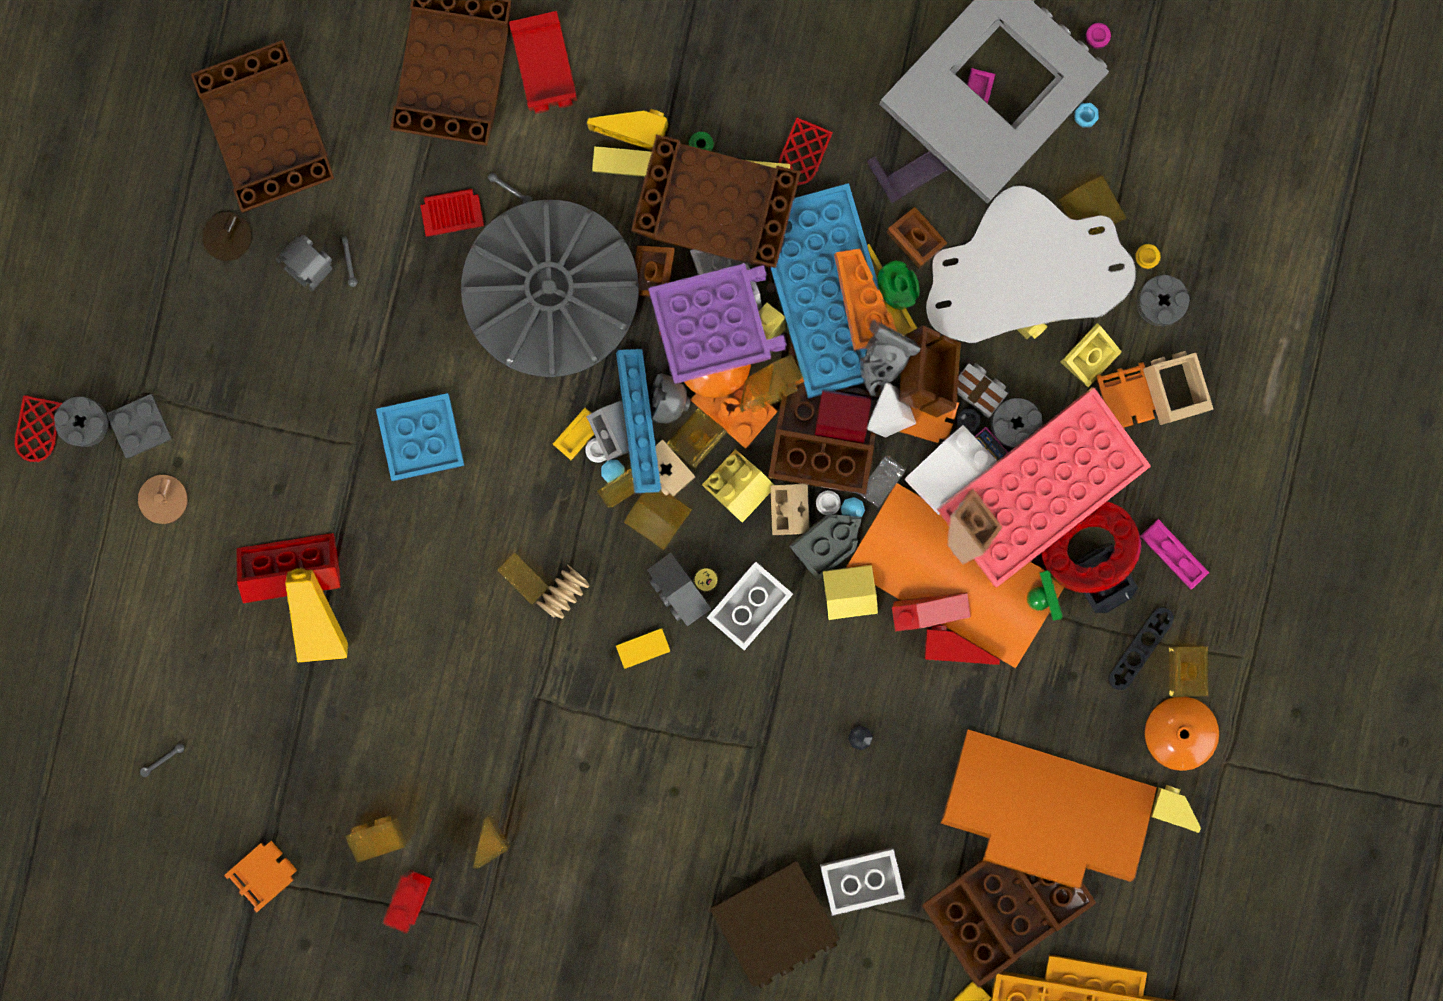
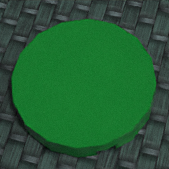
(898, 285)

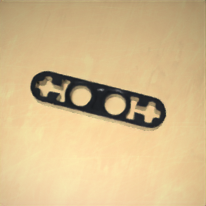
(1143, 650)

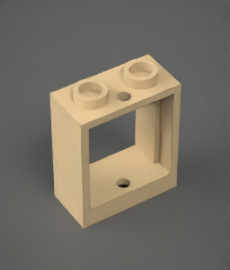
(1196, 384)

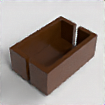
(932, 373)

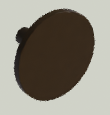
(226, 236)

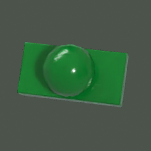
(1043, 597)

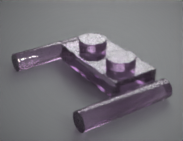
(908, 177)

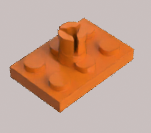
(726, 412)

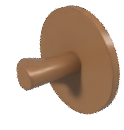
(162, 499)

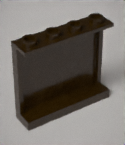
(775, 924)

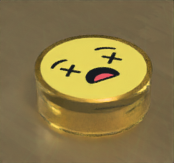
(706, 579)

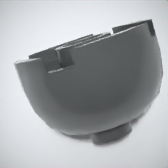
(668, 399)

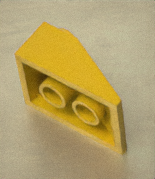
(633, 127)

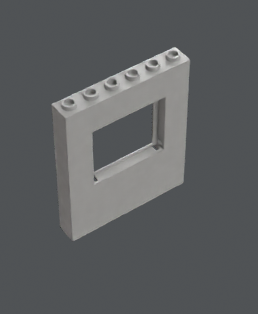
(960, 124)

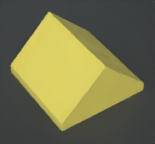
(1091, 355)
(850, 592)

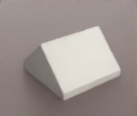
(890, 413)

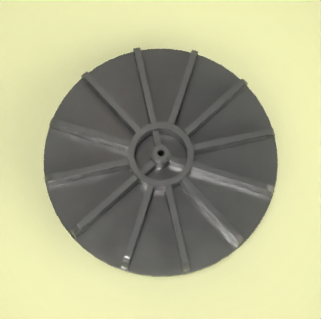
(549, 288)

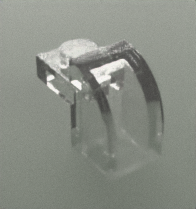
(883, 480)

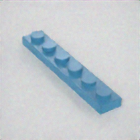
(638, 421)

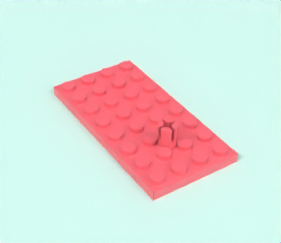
(1052, 483)

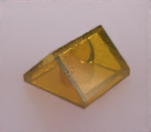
(1091, 201)
(697, 438)
(657, 517)
(1188, 671)
(491, 843)

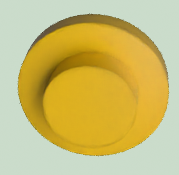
(1147, 256)

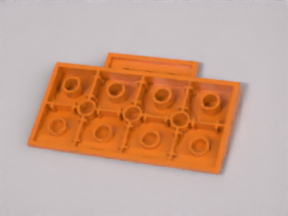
(914, 561)
(1048, 811)

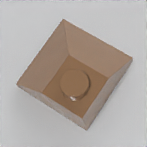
(972, 528)

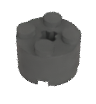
(305, 262)
(1176, 301)
(1015, 408)
(68, 417)

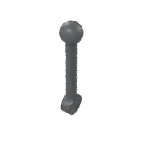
(492, 177)
(352, 282)
(179, 748)

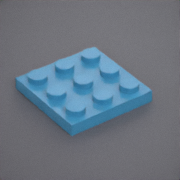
(420, 437)

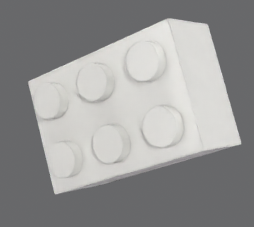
(750, 606)
(862, 881)

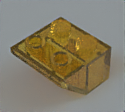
(770, 384)
(377, 839)

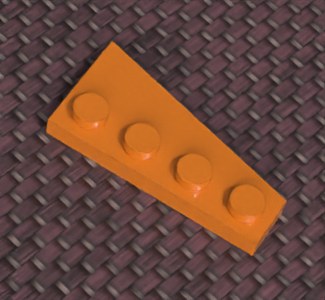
(860, 297)

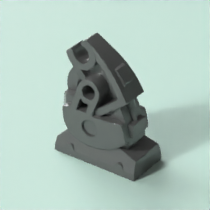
(886, 356)

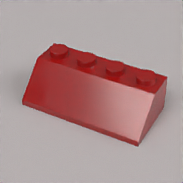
(265, 566)

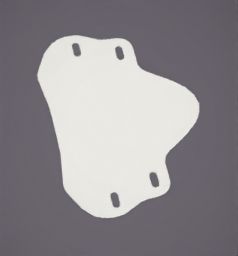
(1027, 270)

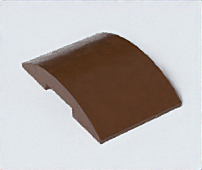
(818, 460)
(999, 914)

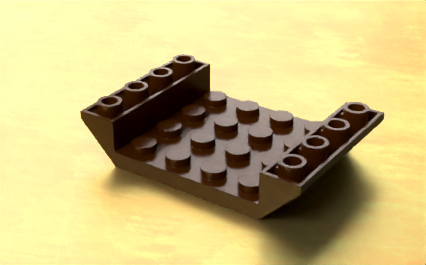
(452, 69)
(263, 126)
(715, 203)

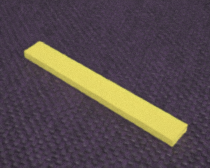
(633, 161)

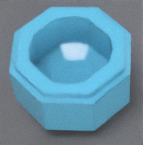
(1086, 115)
(612, 470)
(852, 507)

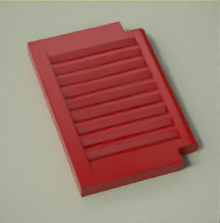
(451, 212)

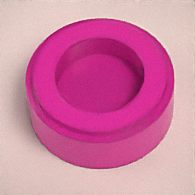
(1098, 35)

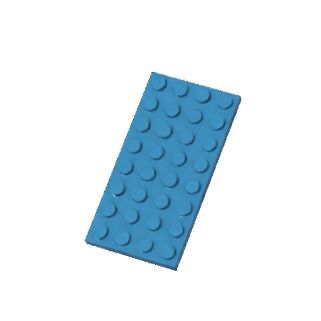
(812, 290)

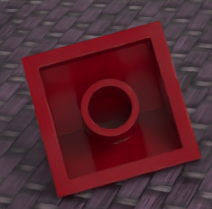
(843, 416)

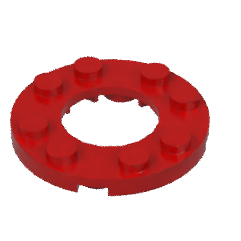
(1108, 573)

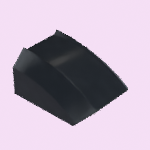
(1110, 598)

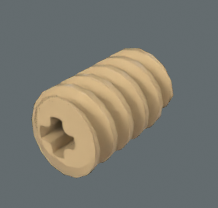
(563, 593)

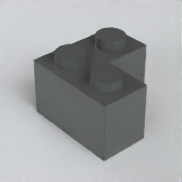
(677, 590)

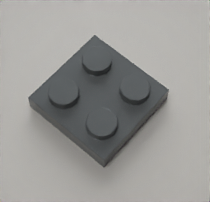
(139, 426)

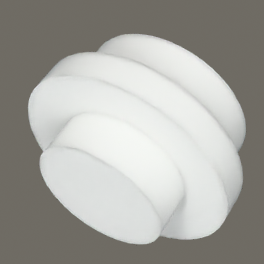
(594, 451)
(828, 502)

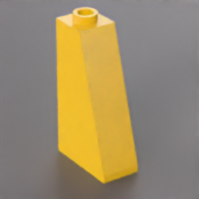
(313, 621)

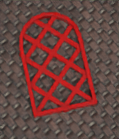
(813, 127)
(35, 435)

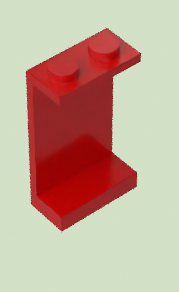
(543, 62)
(408, 900)

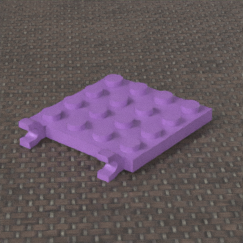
(712, 322)

